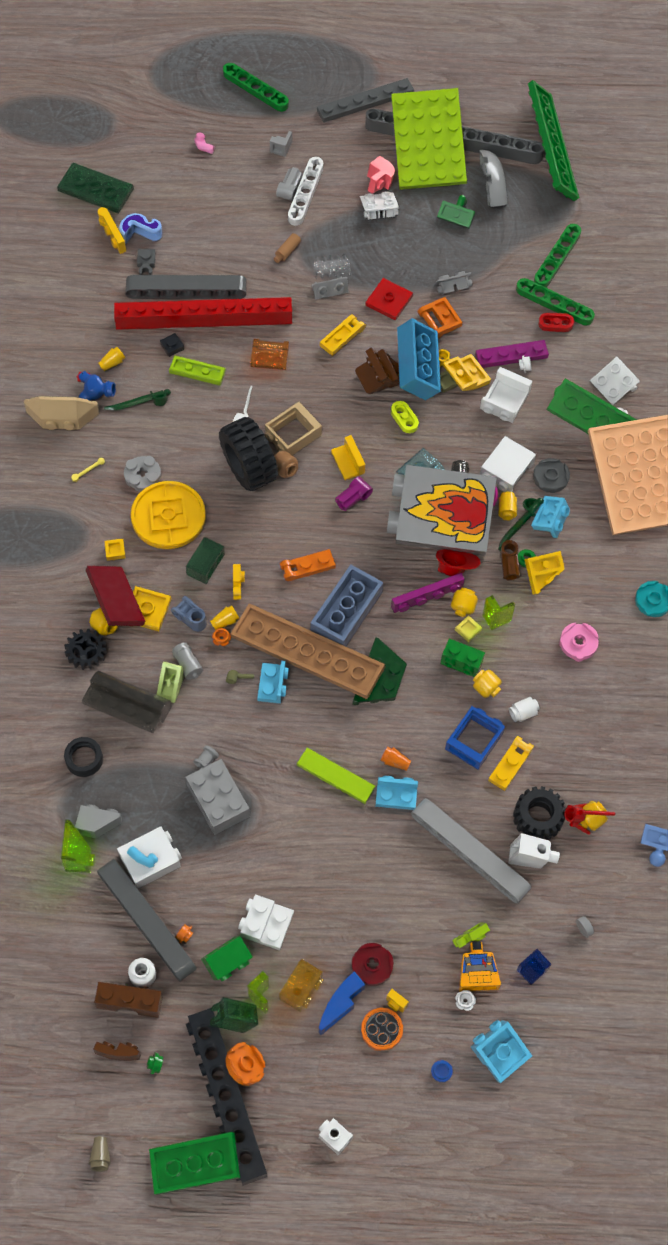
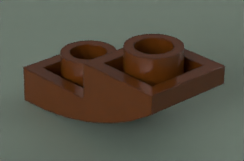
(123, 1052)

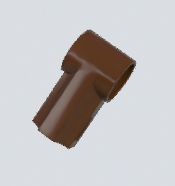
(510, 562)

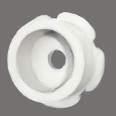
(525, 364)
(465, 994)

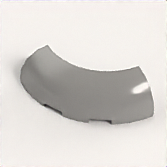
(496, 182)

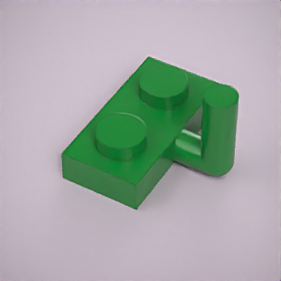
(456, 213)

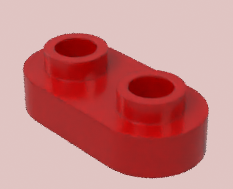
(555, 322)

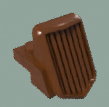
(378, 371)

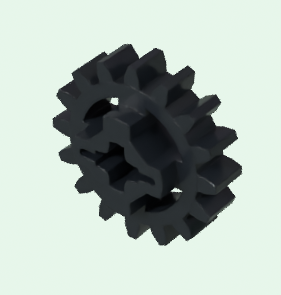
(89, 652)

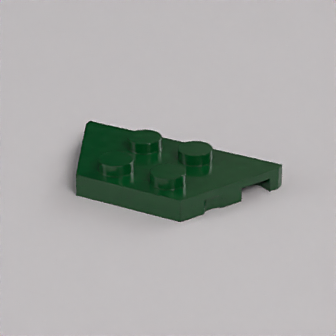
(390, 679)

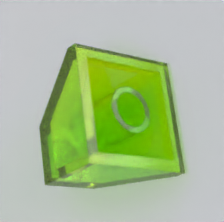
(75, 851)

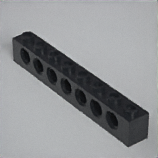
(201, 1022)

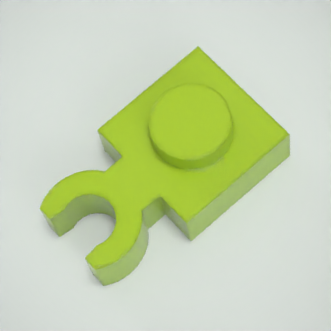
(475, 934)

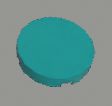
(652, 599)

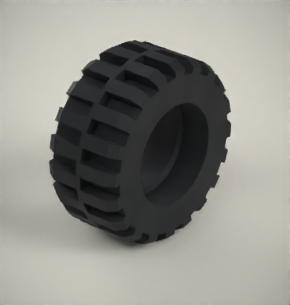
(248, 453)

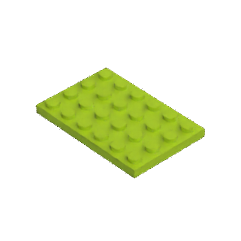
(428, 138)

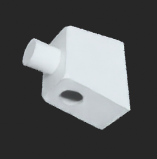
(531, 852)

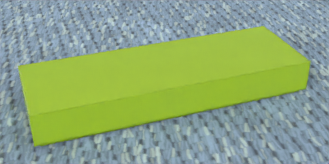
(197, 370)

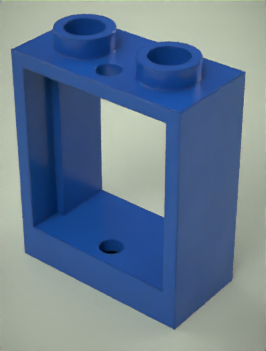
(464, 752)

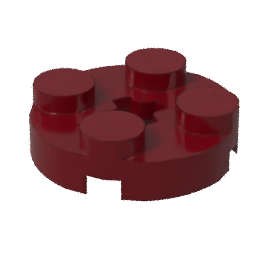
(380, 955)

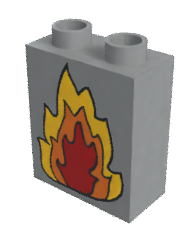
(443, 509)

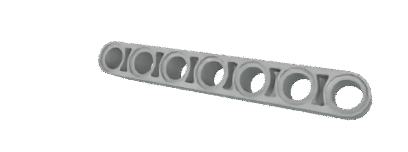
(471, 850)

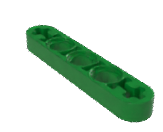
(236, 72)
(558, 249)
(550, 295)

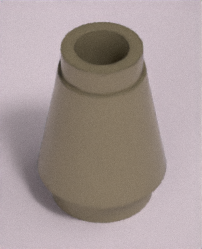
(99, 1156)

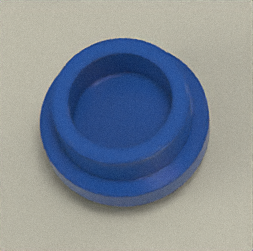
(441, 1071)

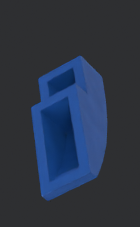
(341, 1002)

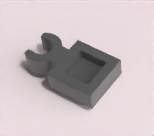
(146, 260)

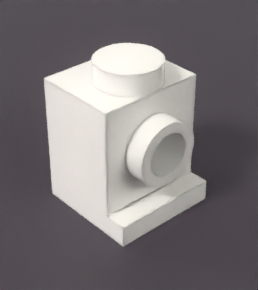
(337, 1143)

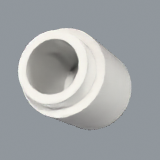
(524, 709)

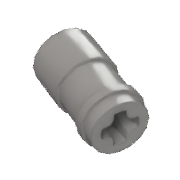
(186, 659)

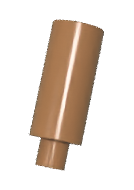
(287, 248)

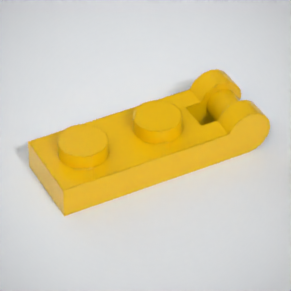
(111, 229)
(342, 334)
(510, 764)

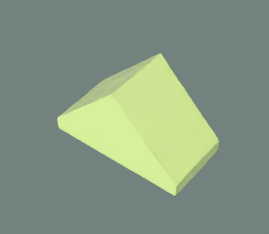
(170, 681)

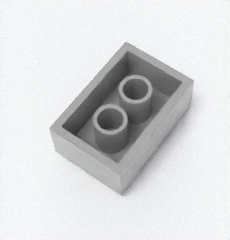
(217, 796)

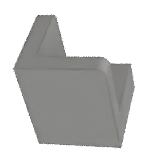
(281, 145)

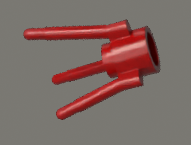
(576, 814)

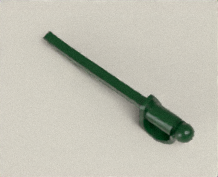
(159, 399)
(530, 506)

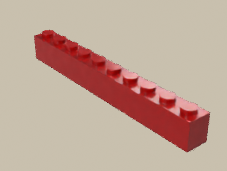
(203, 313)

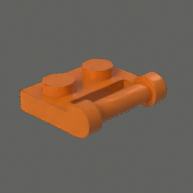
(444, 313)

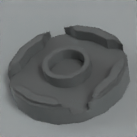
(551, 475)

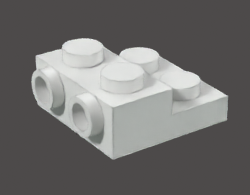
(265, 922)

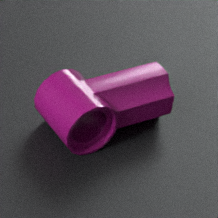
(357, 491)

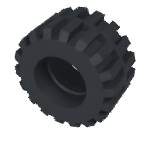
(543, 799)

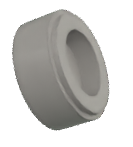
(585, 926)

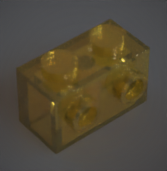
(301, 985)

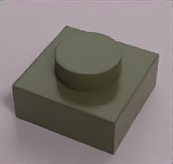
(447, 382)

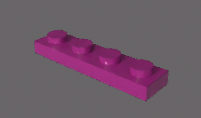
(511, 353)
(432, 591)

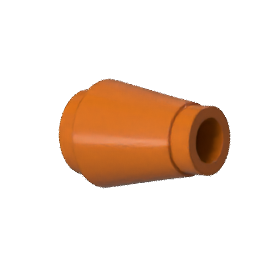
(395, 759)

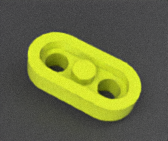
(404, 418)

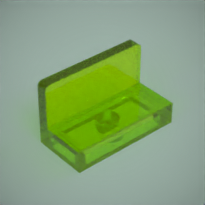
(496, 615)
(257, 988)

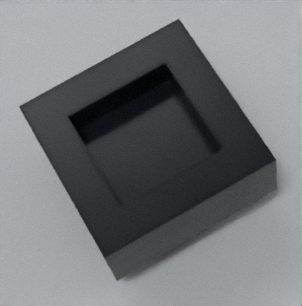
(172, 344)

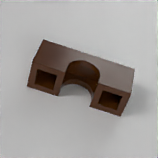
(115, 997)

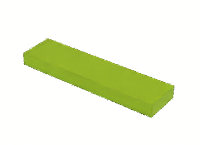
(336, 775)

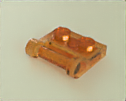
(269, 358)

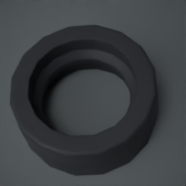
(79, 743)

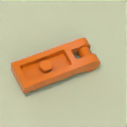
(308, 565)

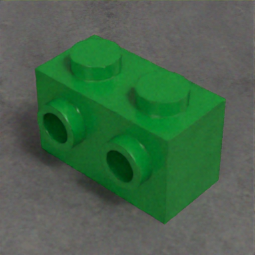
(462, 658)
(227, 958)

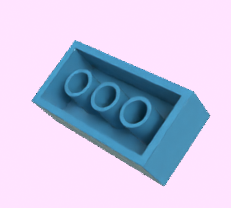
(418, 359)

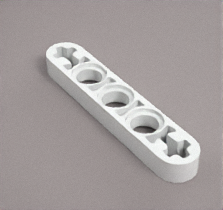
(305, 197)

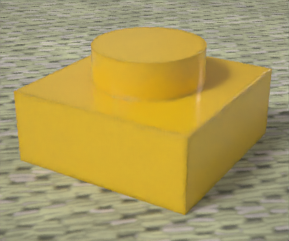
(115, 549)
(396, 1001)

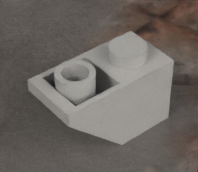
(95, 821)

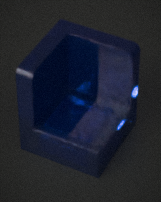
(534, 967)

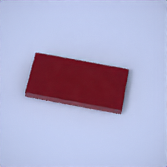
(115, 596)

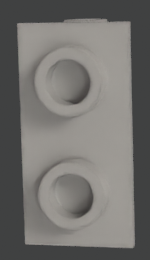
(460, 280)
(330, 288)

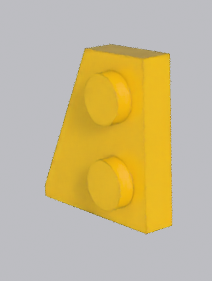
(543, 569)

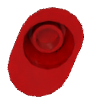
(456, 562)

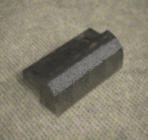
(126, 701)

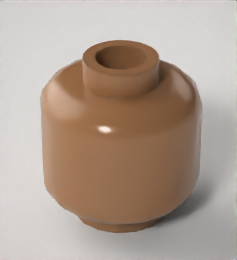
(286, 464)

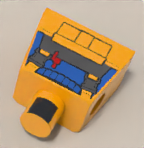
(478, 970)

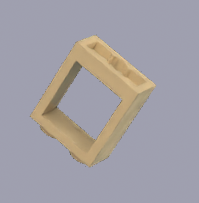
(304, 417)

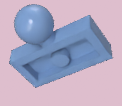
(657, 838)

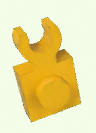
(238, 577)

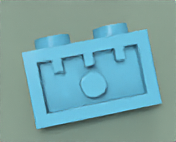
(551, 515)
(271, 682)
(396, 793)

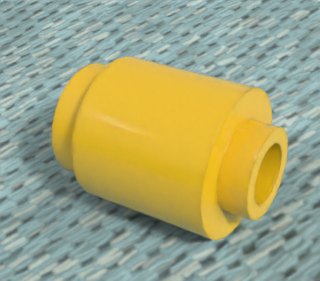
(507, 506)

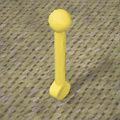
(75, 477)

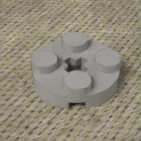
(140, 464)

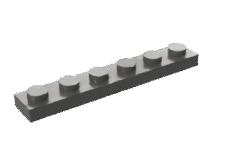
(362, 100)

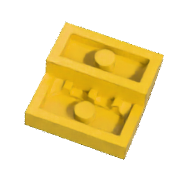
(467, 372)

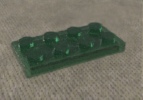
(95, 187)

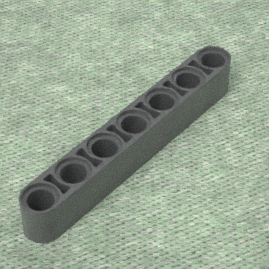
(186, 286)
(146, 920)

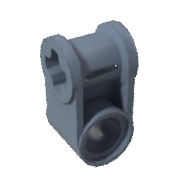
(188, 611)

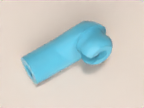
(140, 858)

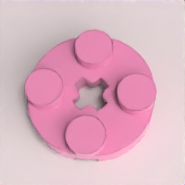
(577, 651)

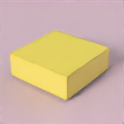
(468, 628)

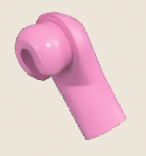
(202, 145)

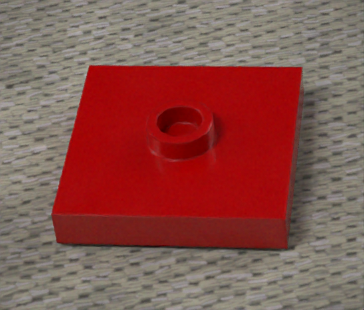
(389, 299)

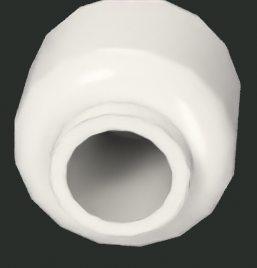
(142, 973)

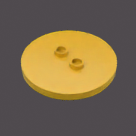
(168, 515)

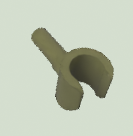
(233, 675)

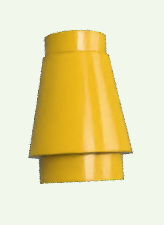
(111, 359)
(224, 618)

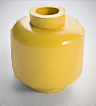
(464, 602)
(99, 623)
(487, 683)
(593, 822)

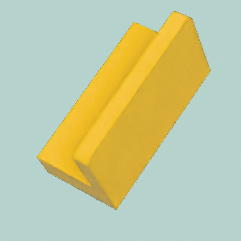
(349, 459)

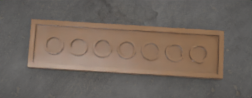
(308, 651)

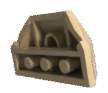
(61, 412)

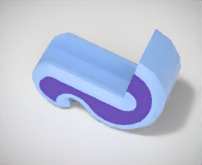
(140, 225)

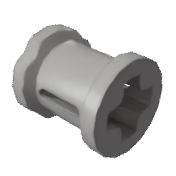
(206, 757)

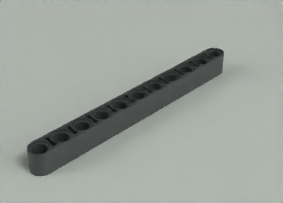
(473, 139)

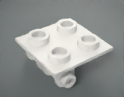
(379, 202)
(615, 381)

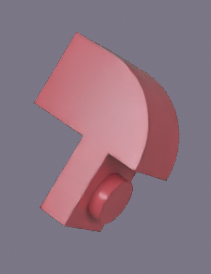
(380, 174)

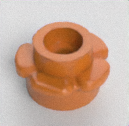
(221, 632)
(184, 933)

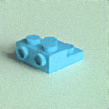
(501, 1050)

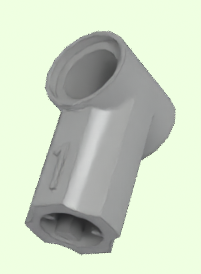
(288, 188)

